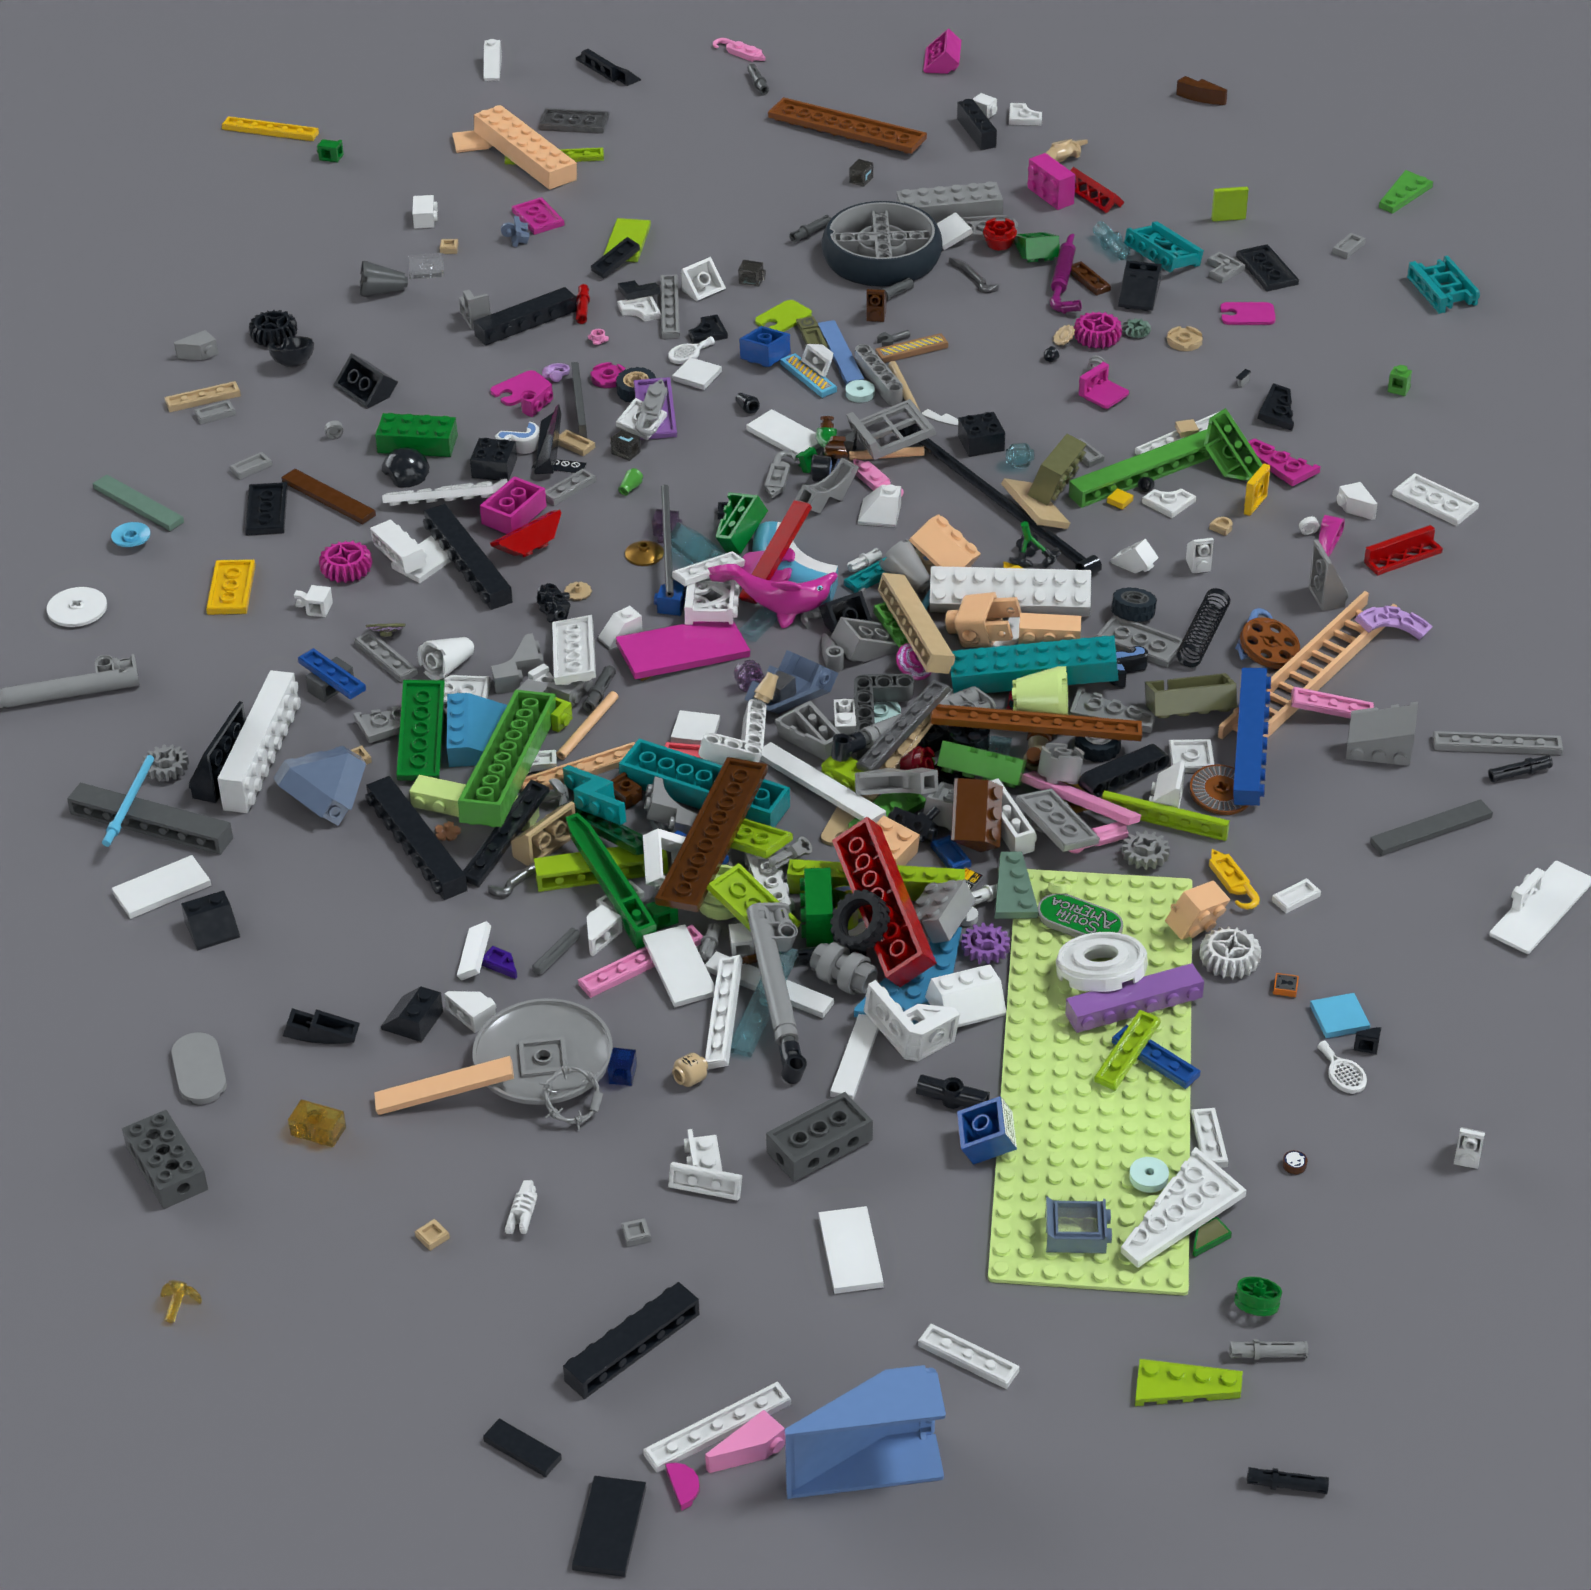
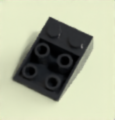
(1140, 285)

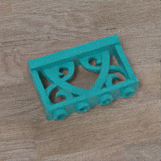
(1178, 250)

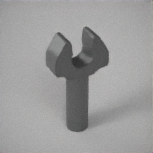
(887, 339)

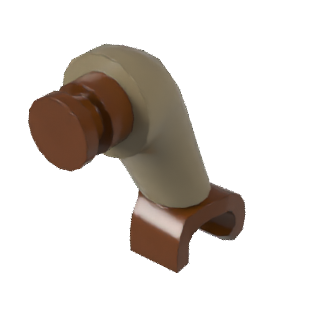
(1035, 744)

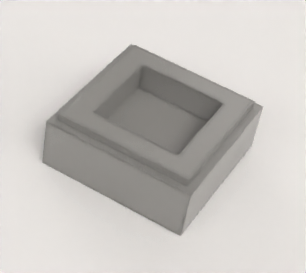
(636, 1232)

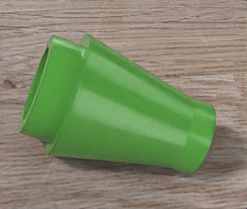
(631, 480)

